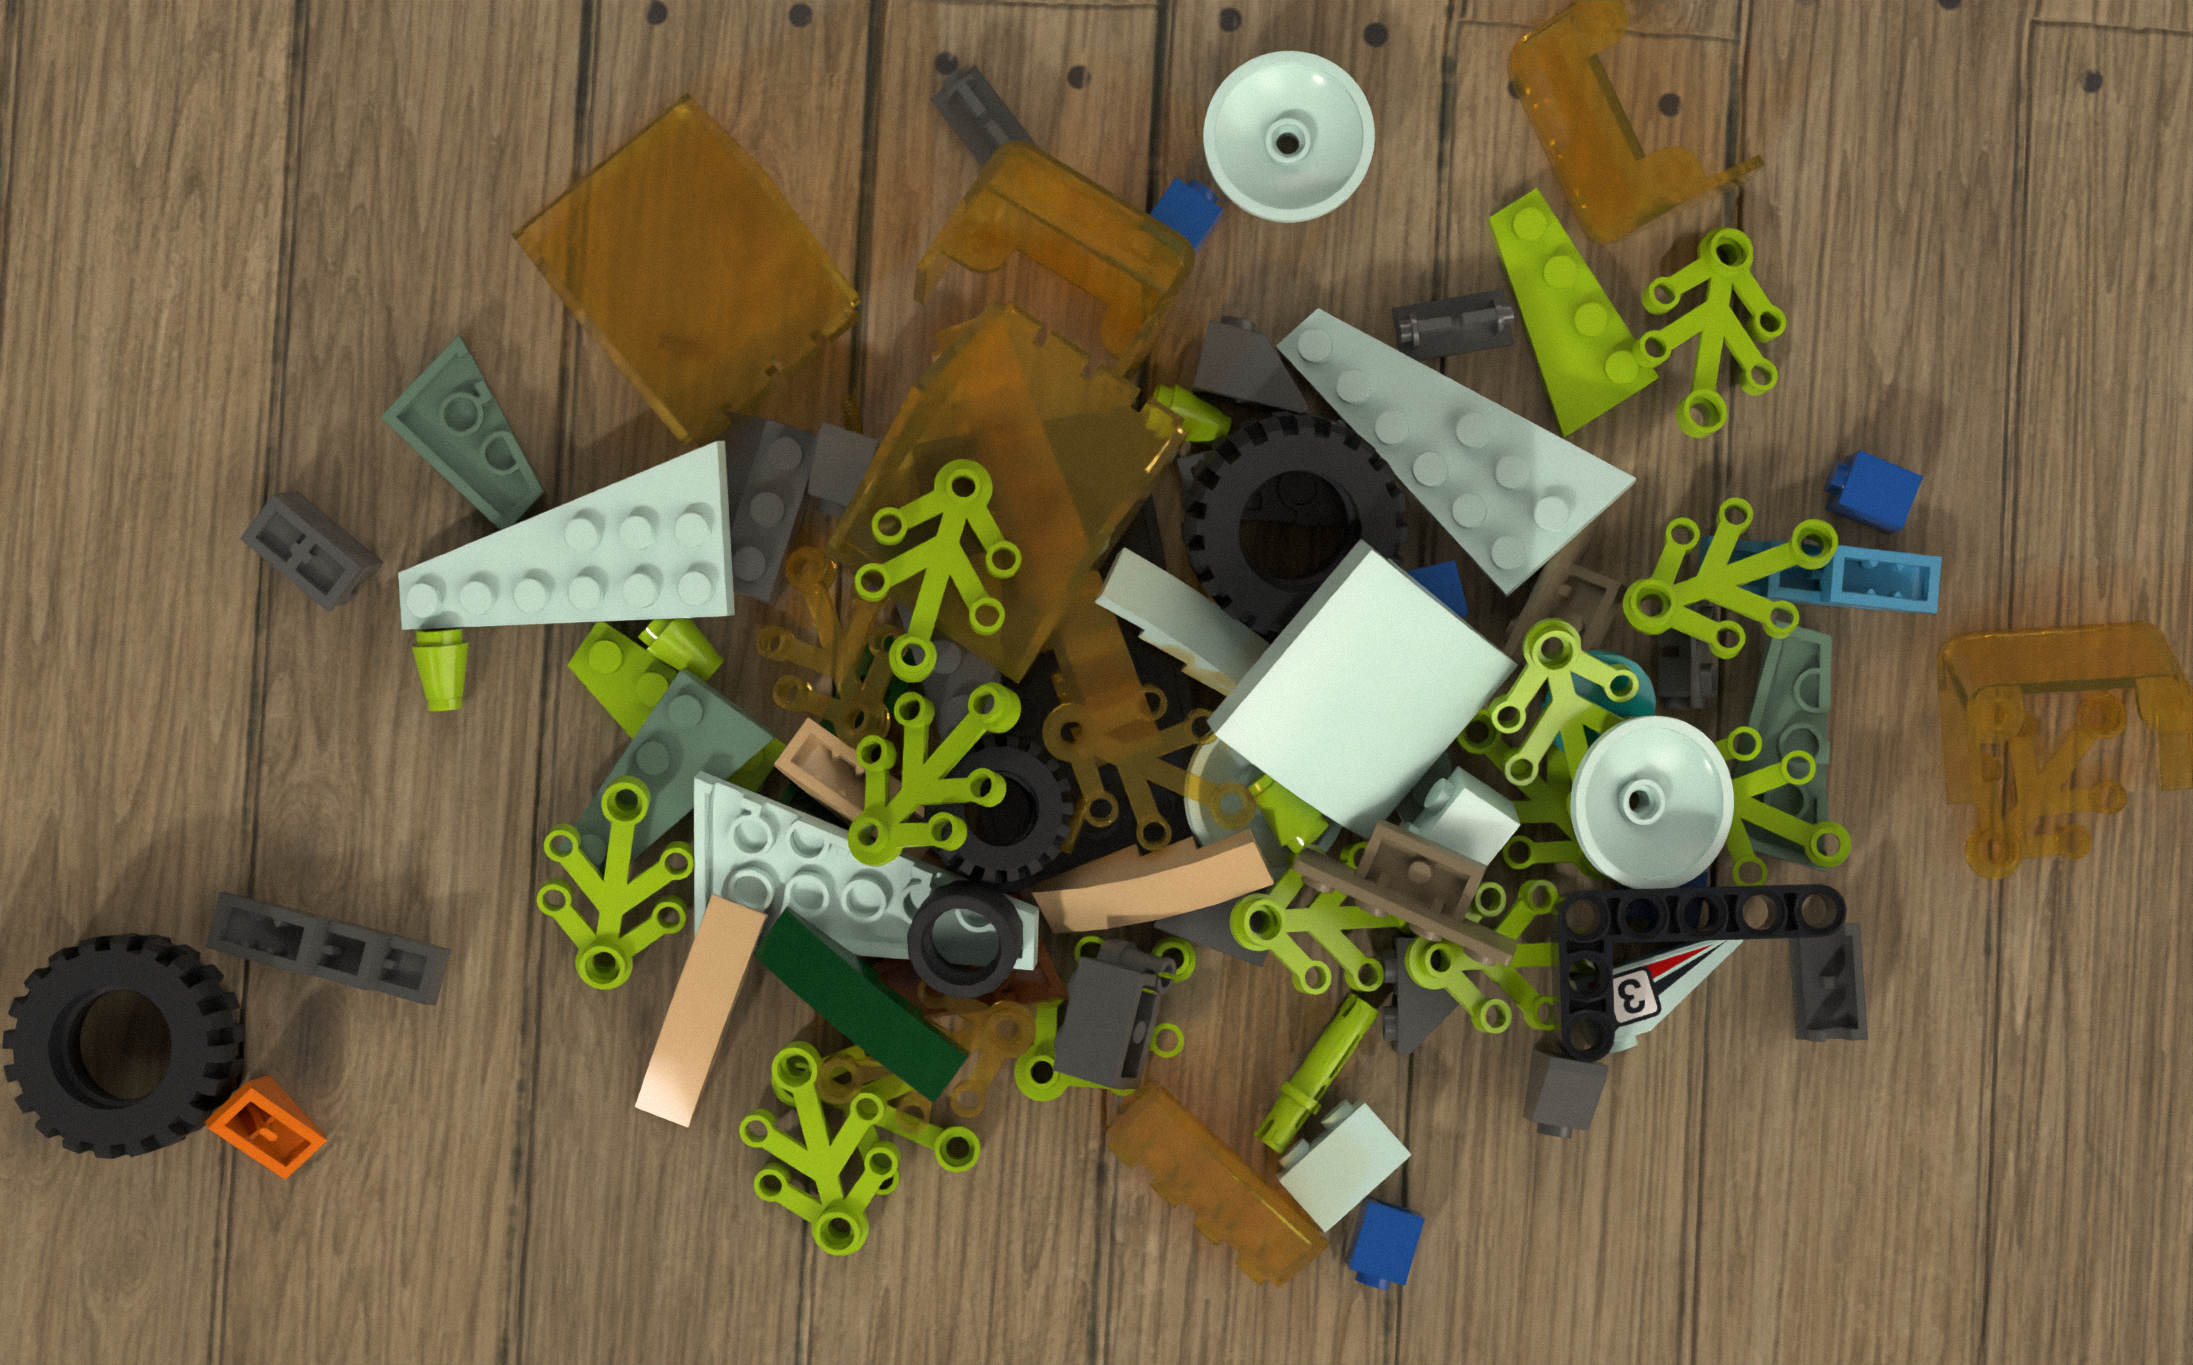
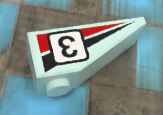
(1653, 986)

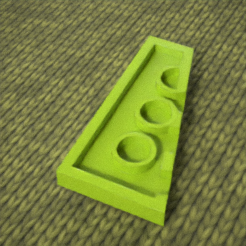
(1565, 316)
(633, 682)

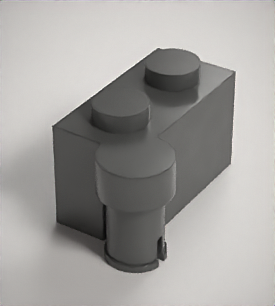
(1111, 1016)

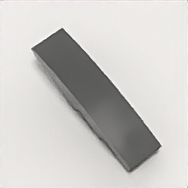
(327, 948)

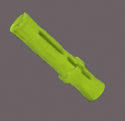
(1310, 1082)

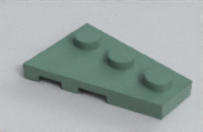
(466, 436)

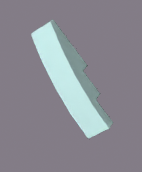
(1181, 622)

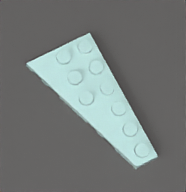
(1475, 467)
(615, 555)
(785, 858)

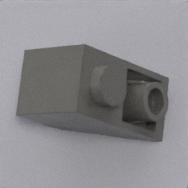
(1413, 1009)

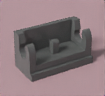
(310, 549)
(1829, 986)

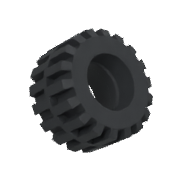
(1047, 818)

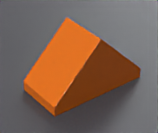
(267, 1126)

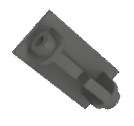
(977, 114)
(1454, 325)
(1691, 672)

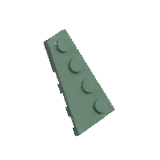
(1790, 715)
(684, 734)

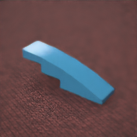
(1850, 580)

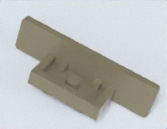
(1567, 593)
(1415, 883)

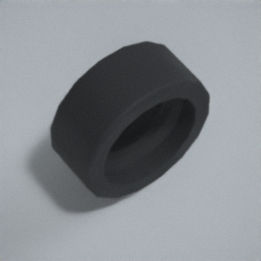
(949, 977)

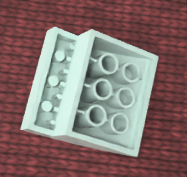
(1361, 691)

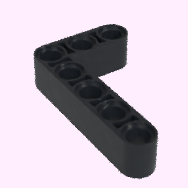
(1666, 925)

